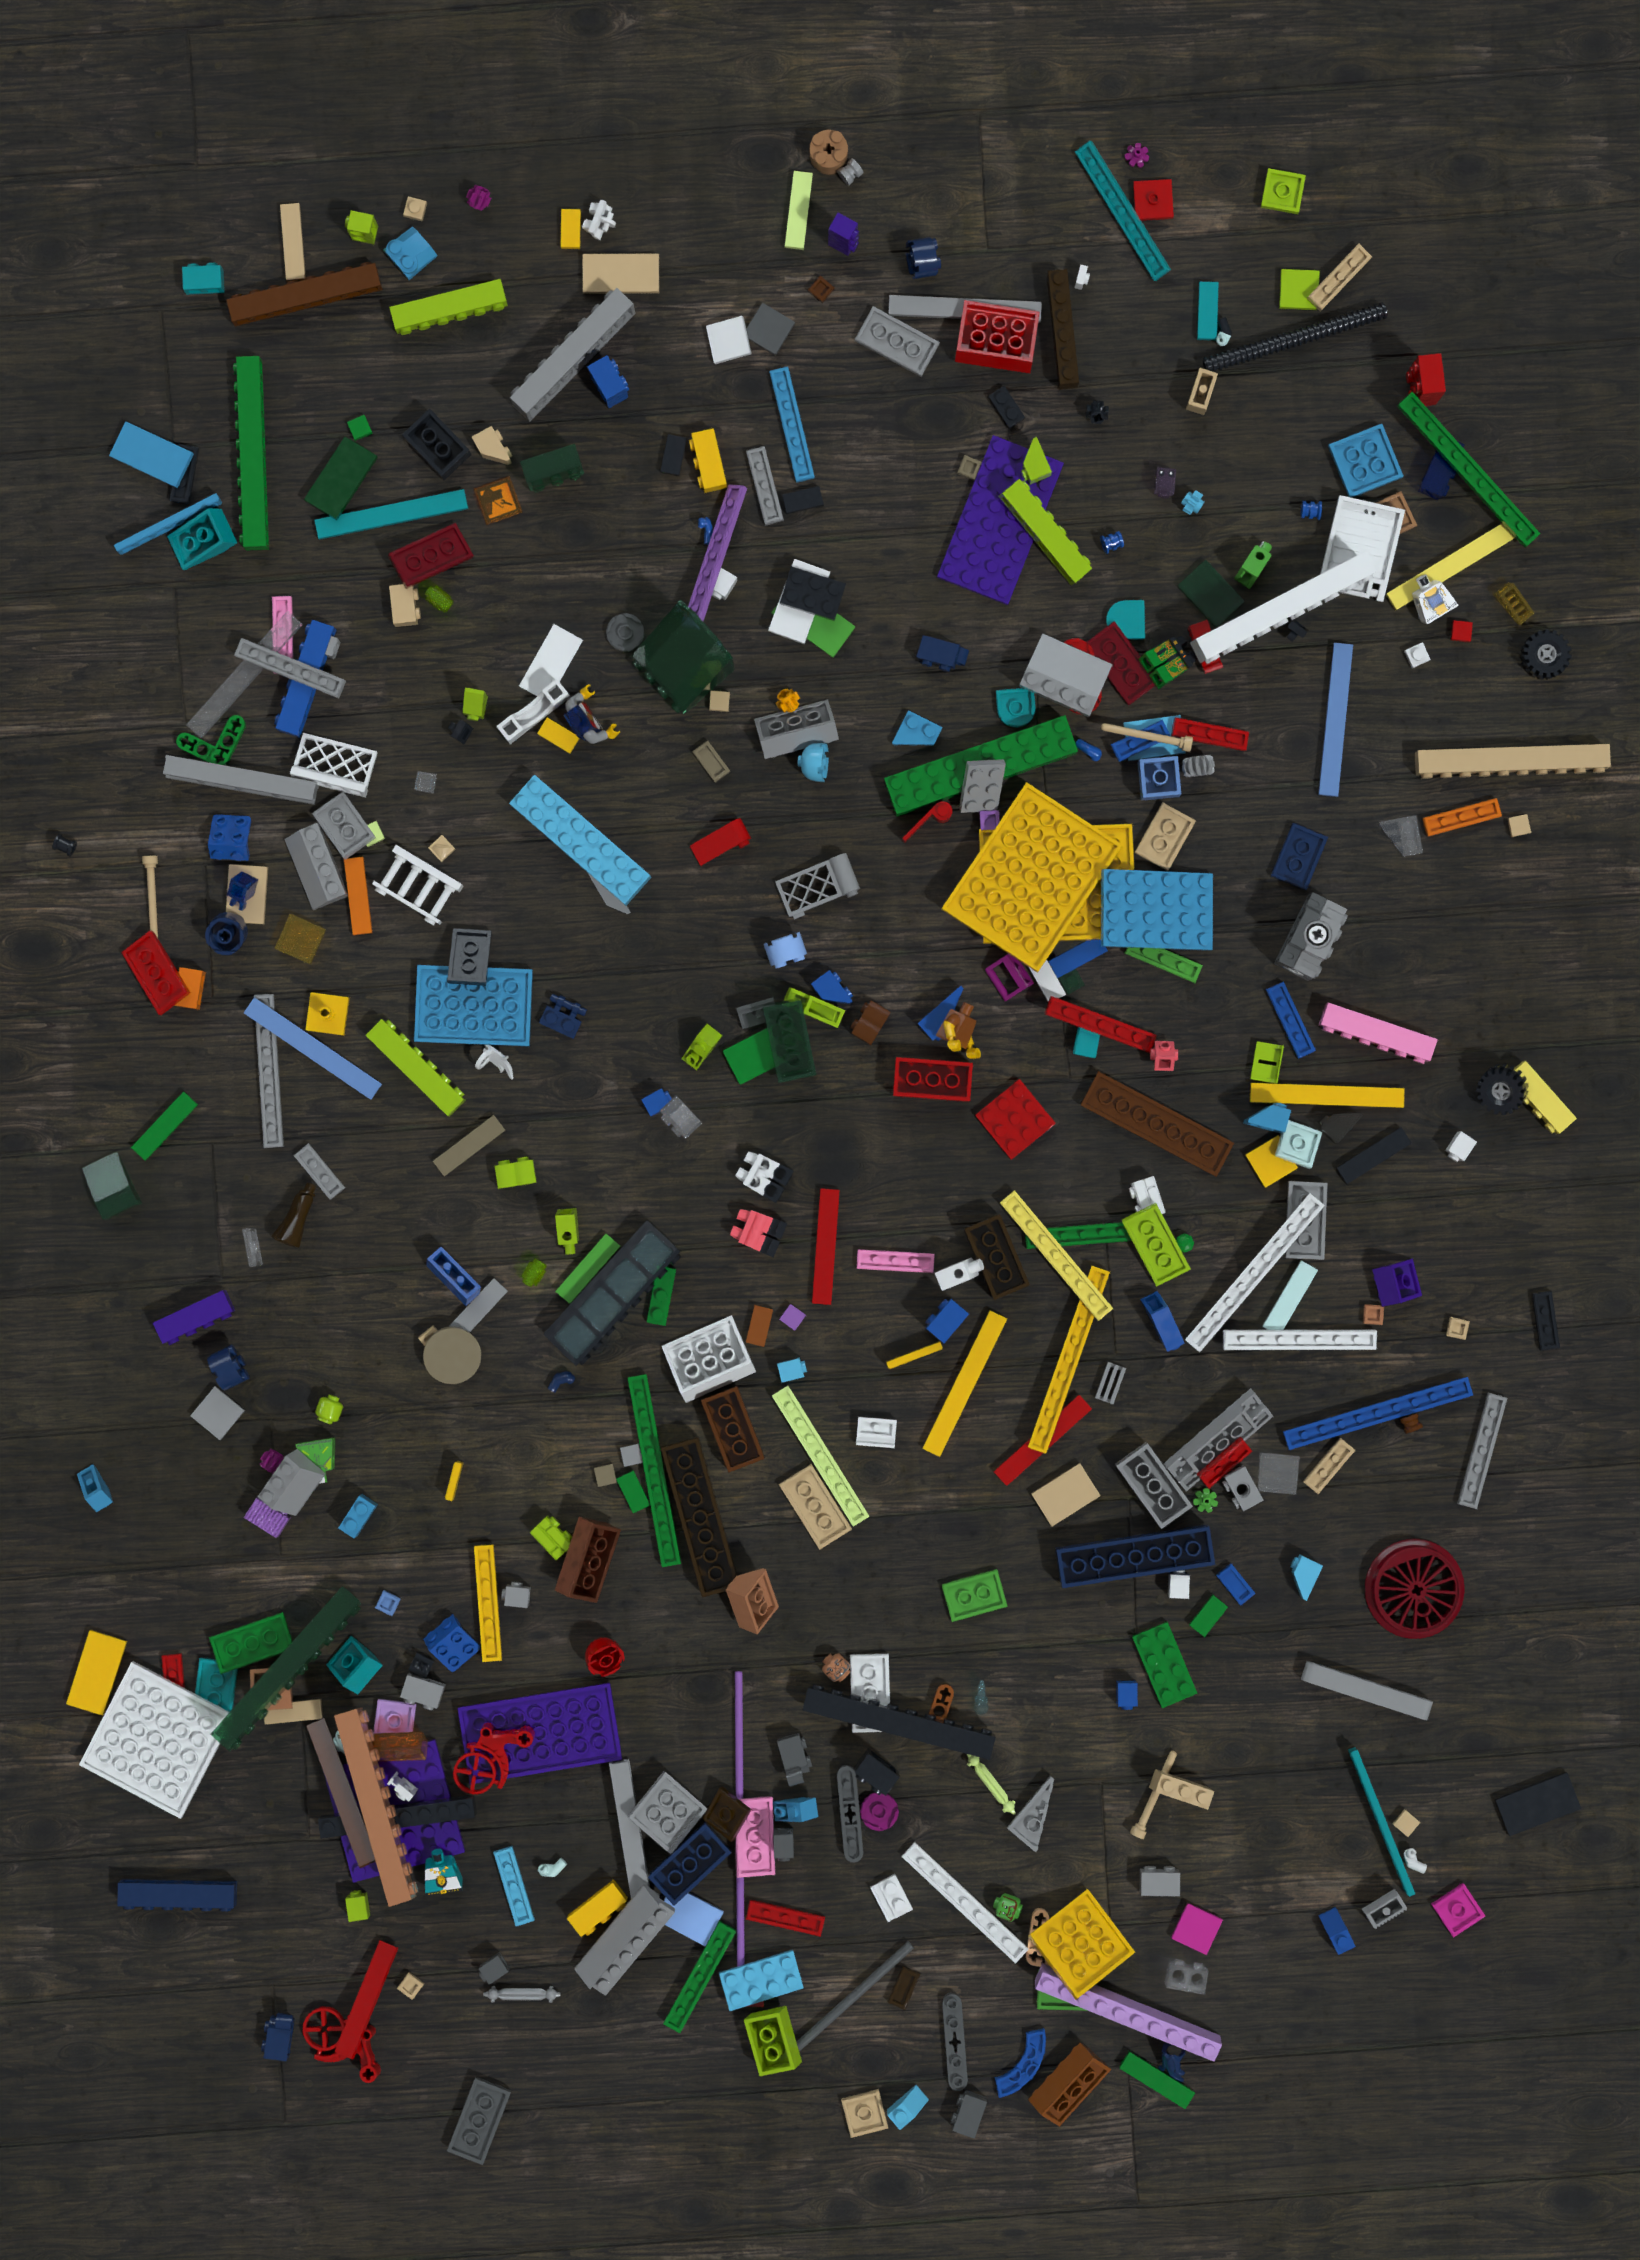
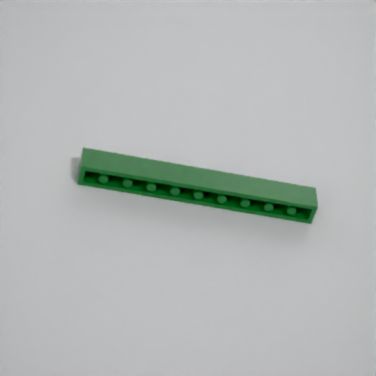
(252, 453)

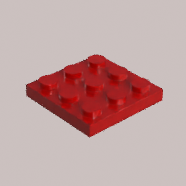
(1015, 1119)

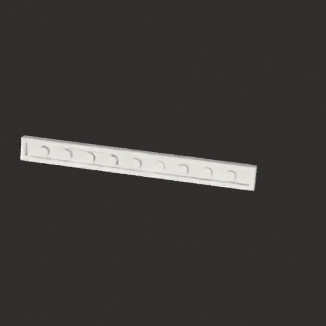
(1254, 1272)

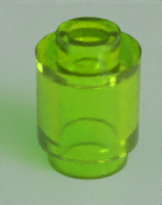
(439, 598)
(533, 1272)

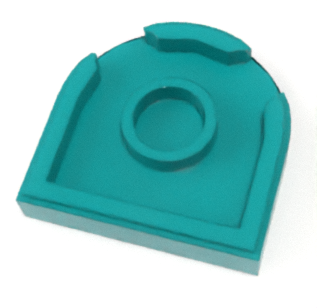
(1129, 617)
(1015, 706)

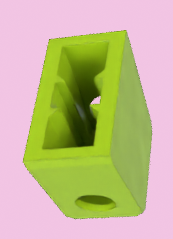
(567, 1222)

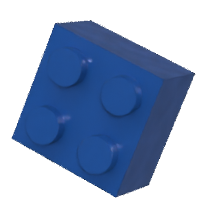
(608, 382)
(946, 1320)

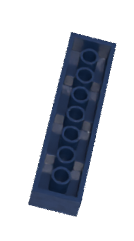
(1135, 1556)

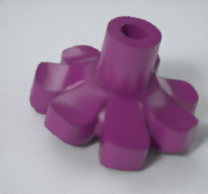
(1137, 155)

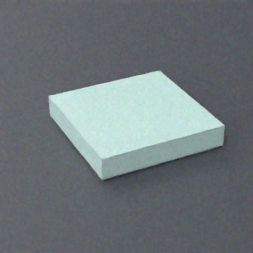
(1298, 1144)

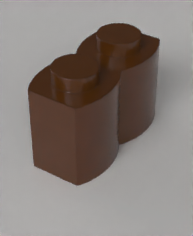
(870, 1023)

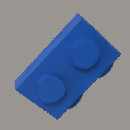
(229, 837)
(451, 1644)

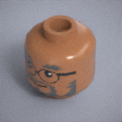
(836, 1667)

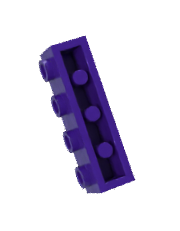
(193, 1317)

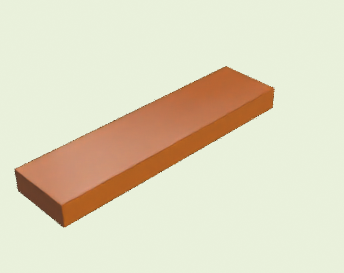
(1462, 817)
(358, 896)

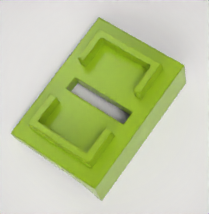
(1266, 1072)

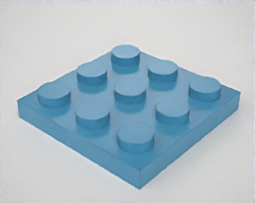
(1365, 461)

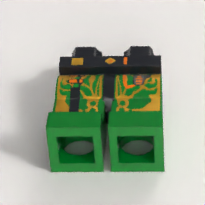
(1172, 656)

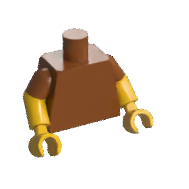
(958, 1030)

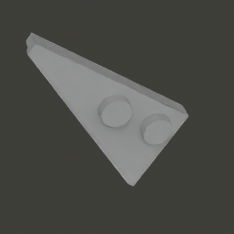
(1030, 1820)

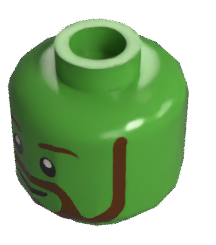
(1008, 1907)

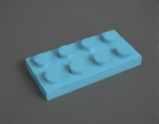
(761, 1980)

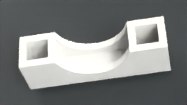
(539, 708)

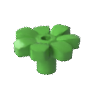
(1206, 1495)

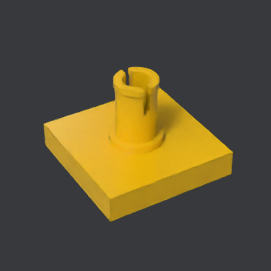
(327, 1013)

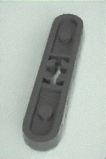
(850, 1831)
(955, 2059)

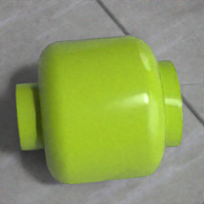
(329, 1409)

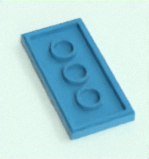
(151, 454)

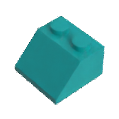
(354, 1665)

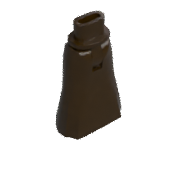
(292, 1227)

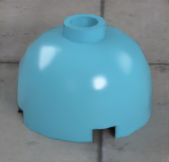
(814, 762)

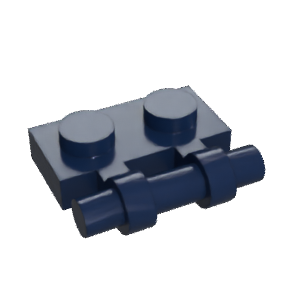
(559, 1021)

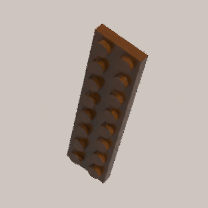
(1157, 1124)

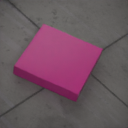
(1458, 1910)
(1196, 1928)

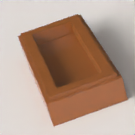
(759, 1325)

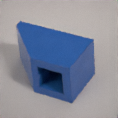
(830, 989)

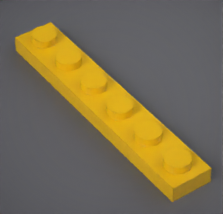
(488, 1603)

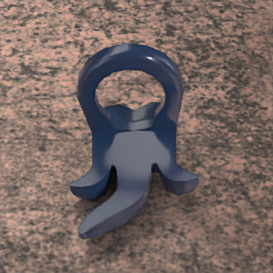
(1172, 2063)

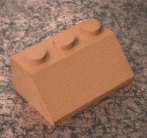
(752, 1600)

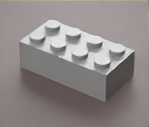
(1153, 1485)

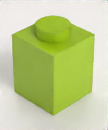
(357, 1906)

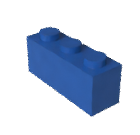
(453, 1276)

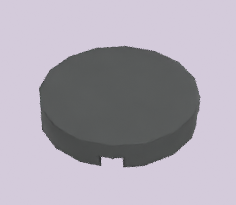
(625, 632)

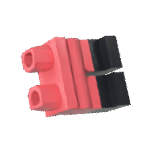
(753, 1231)

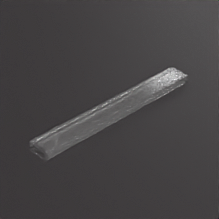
(242, 677)

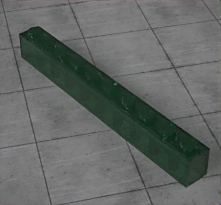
(286, 1669)

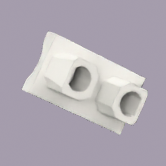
(601, 221)

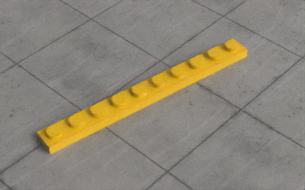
(1065, 1368)

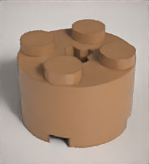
(831, 141)

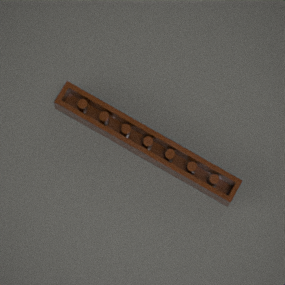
(304, 294)

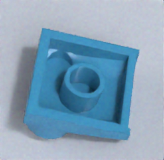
(410, 252)

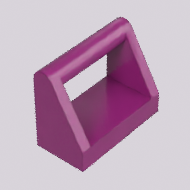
(1017, 972)

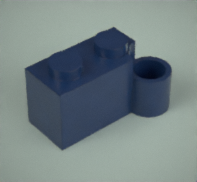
(941, 653)
(278, 2037)

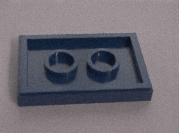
(1299, 856)

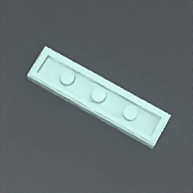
(1290, 1297)

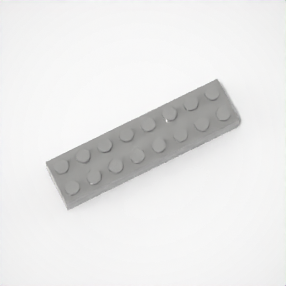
(572, 354)

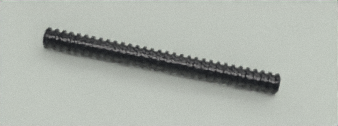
(1296, 338)

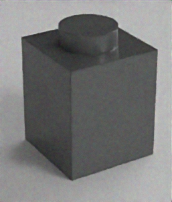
(493, 1968)

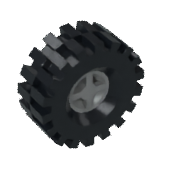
(1555, 654)
(1498, 1097)

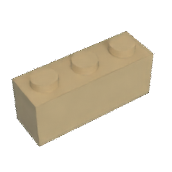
(1181, 1789)

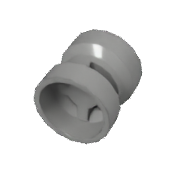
(850, 171)

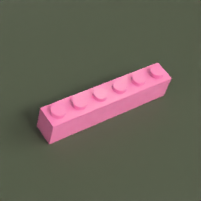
(1377, 1032)

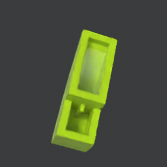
(817, 1008)

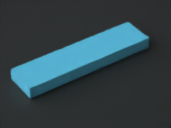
(514, 1886)

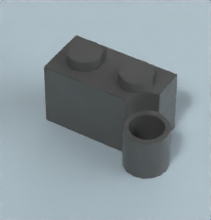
(794, 1757)

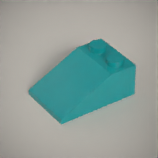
(202, 538)

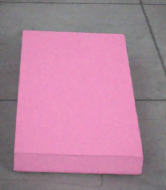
(755, 1840)

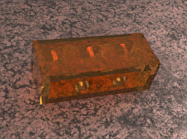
(401, 1746)

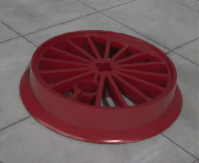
(1403, 1552)

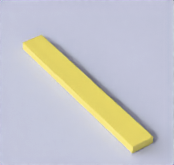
(1453, 563)
(1056, 1255)

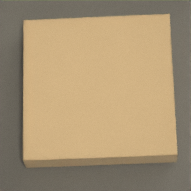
(864, 2113)

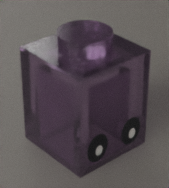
(1164, 482)

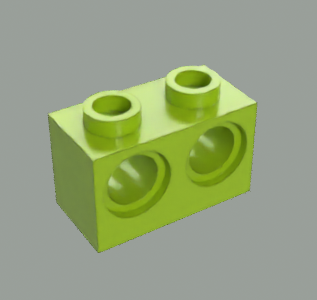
(361, 227)

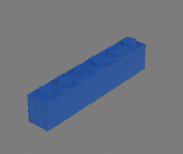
(299, 696)

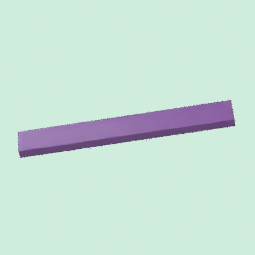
(717, 549)

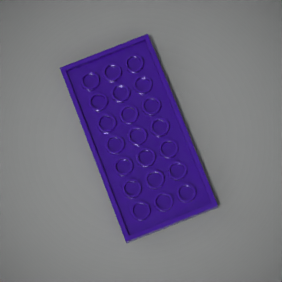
(989, 539)
(569, 1726)

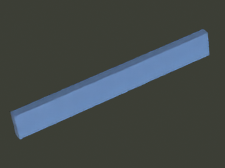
(1335, 719)
(312, 1048)

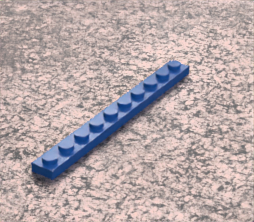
(1377, 1413)

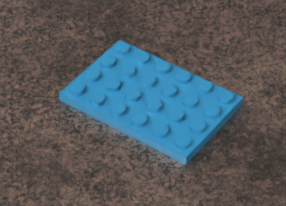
(1156, 909)
(473, 1012)

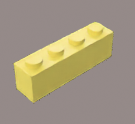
(1545, 1101)

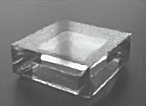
(425, 782)

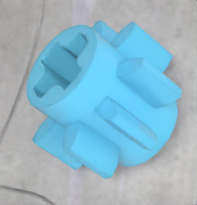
(1192, 502)

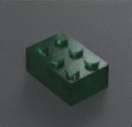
(552, 468)

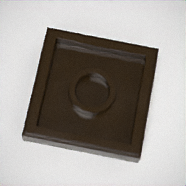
(726, 1814)

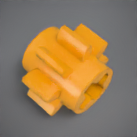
(787, 700)

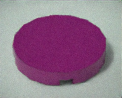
(879, 1811)

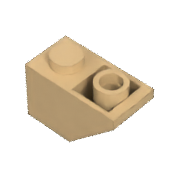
(490, 446)

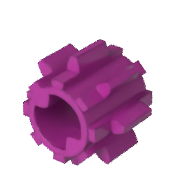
(478, 197)
(271, 1460)

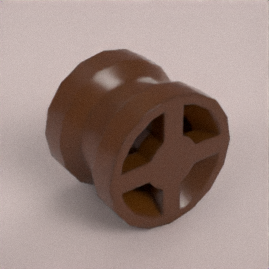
(1411, 1423)

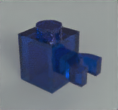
(241, 889)

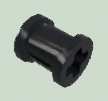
(64, 845)

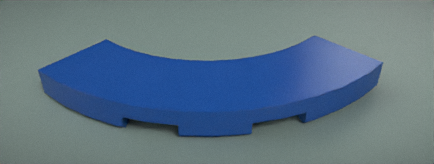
(1026, 2067)

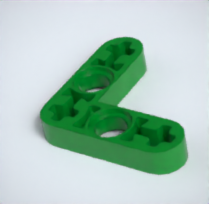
(214, 750)

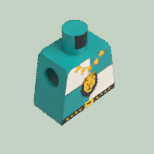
(442, 1874)

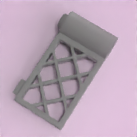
(841, 875)

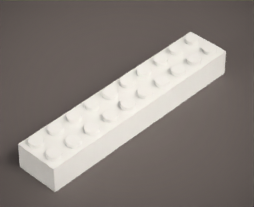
(1287, 605)

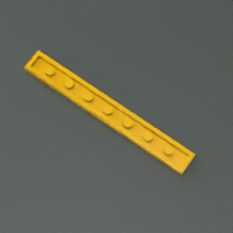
(1327, 1095)
(964, 1383)

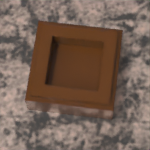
(821, 289)

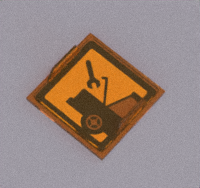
(498, 500)

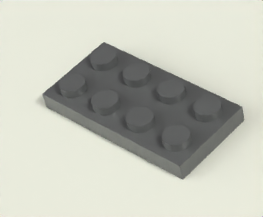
(479, 2120)

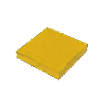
(1266, 1165)

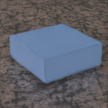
(388, 1603)

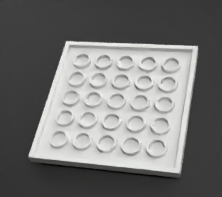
(155, 1740)

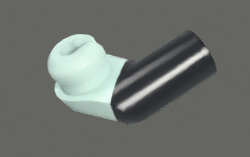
(1225, 332)

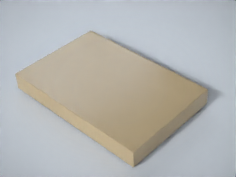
(1165, 836)
(256, 905)
(1065, 1494)

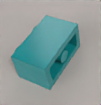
(203, 279)

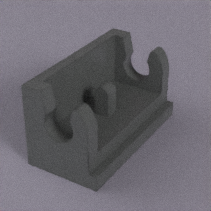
(752, 1014)

